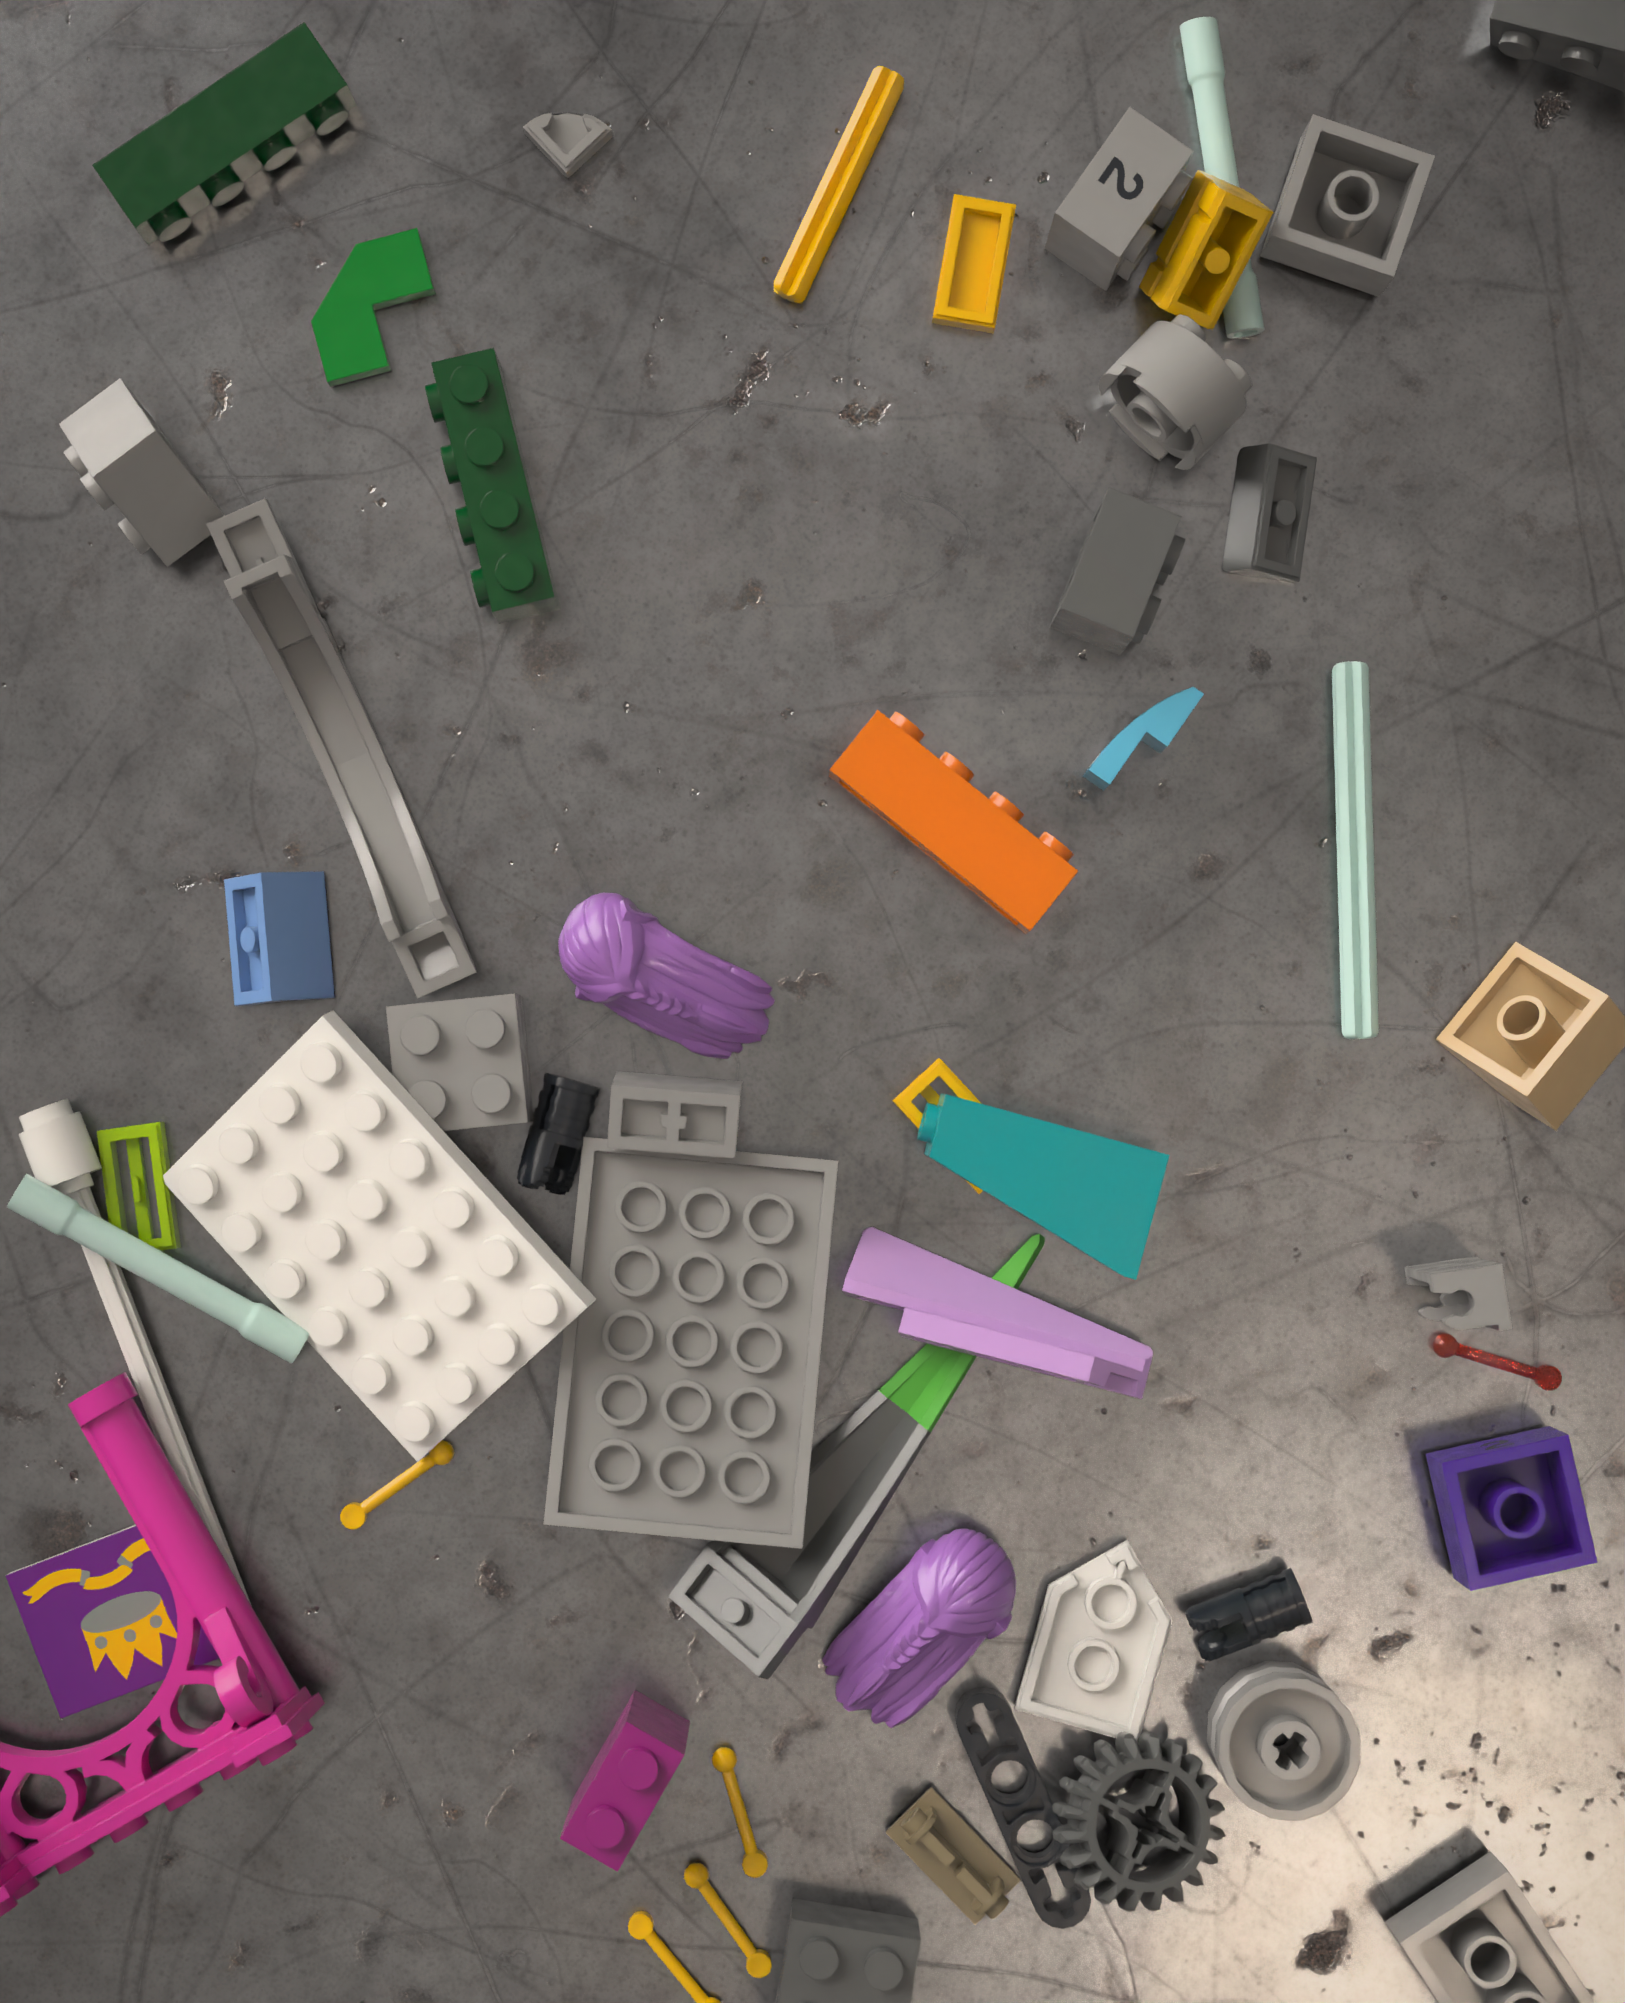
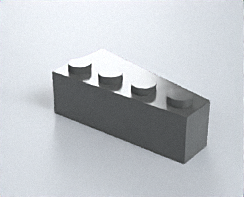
(1565, 34)

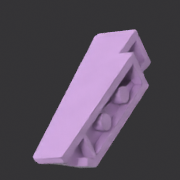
(989, 1319)

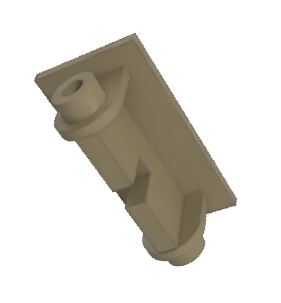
(954, 1857)

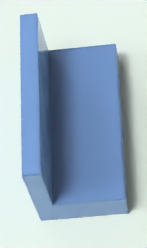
(279, 937)

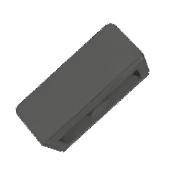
(1269, 512)

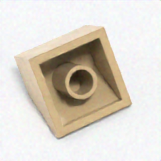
(1536, 1034)

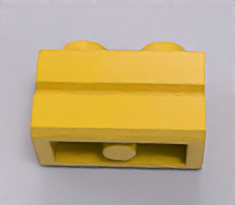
(1205, 249)

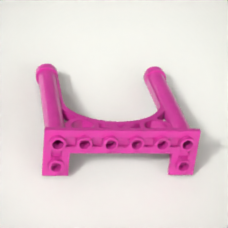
(258, 1693)

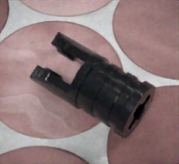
(557, 1134)
(1249, 1615)

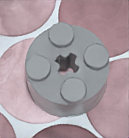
(1175, 391)

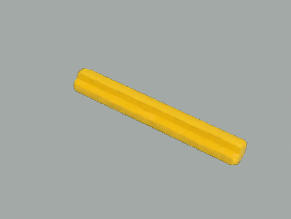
(838, 184)

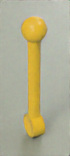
(355, 1513)
(754, 1860)
(641, 1927)
(758, 1960)

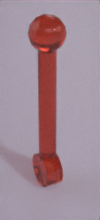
(1545, 1376)

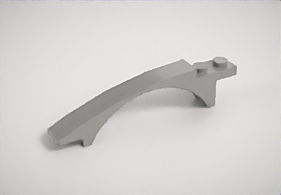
(320, 690)

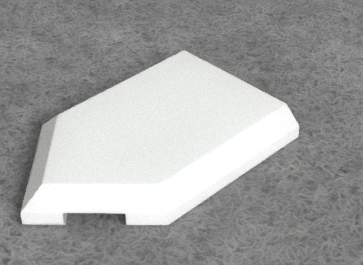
(1097, 1647)

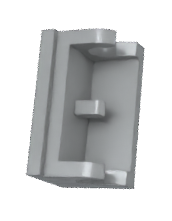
(674, 1114)
(1470, 1290)

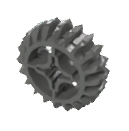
(1126, 1844)

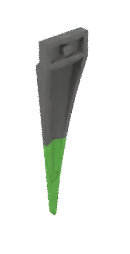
(767, 1596)

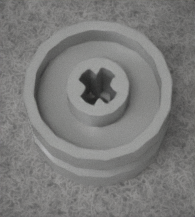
(1305, 1772)

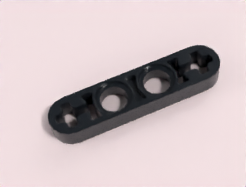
(1016, 1809)

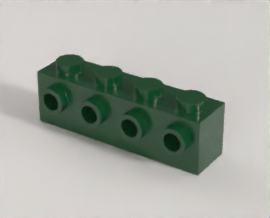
(495, 486)

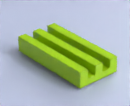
(113, 1187)

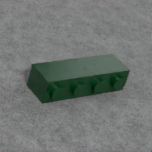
(226, 135)

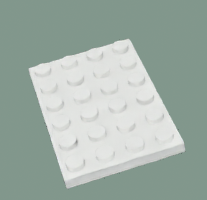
(376, 1236)

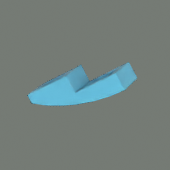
(1153, 727)

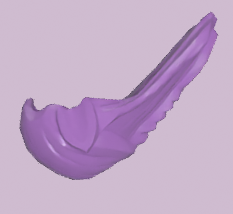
(660, 979)
(923, 1626)

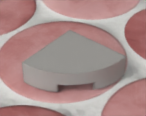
(568, 138)

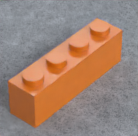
(953, 821)

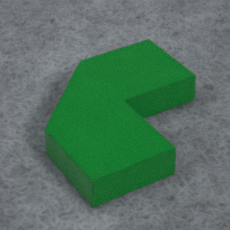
(373, 278)

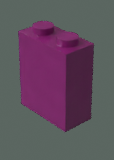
(626, 1780)

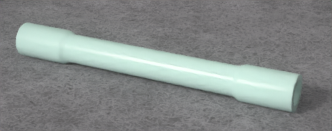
(1206, 76)
(67, 1218)

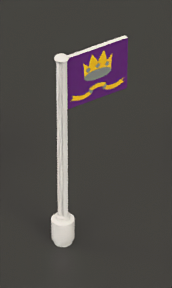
(105, 1608)

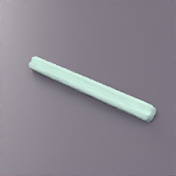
(1355, 850)

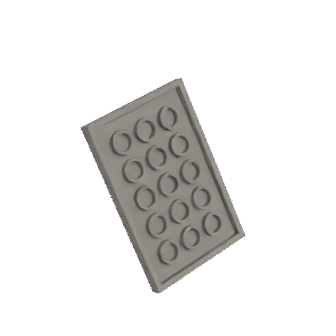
(703, 1346)

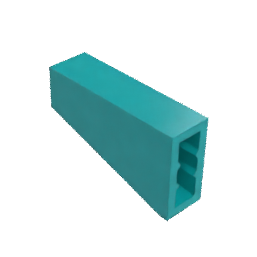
(1063, 1179)

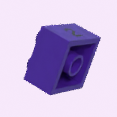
(1511, 1508)

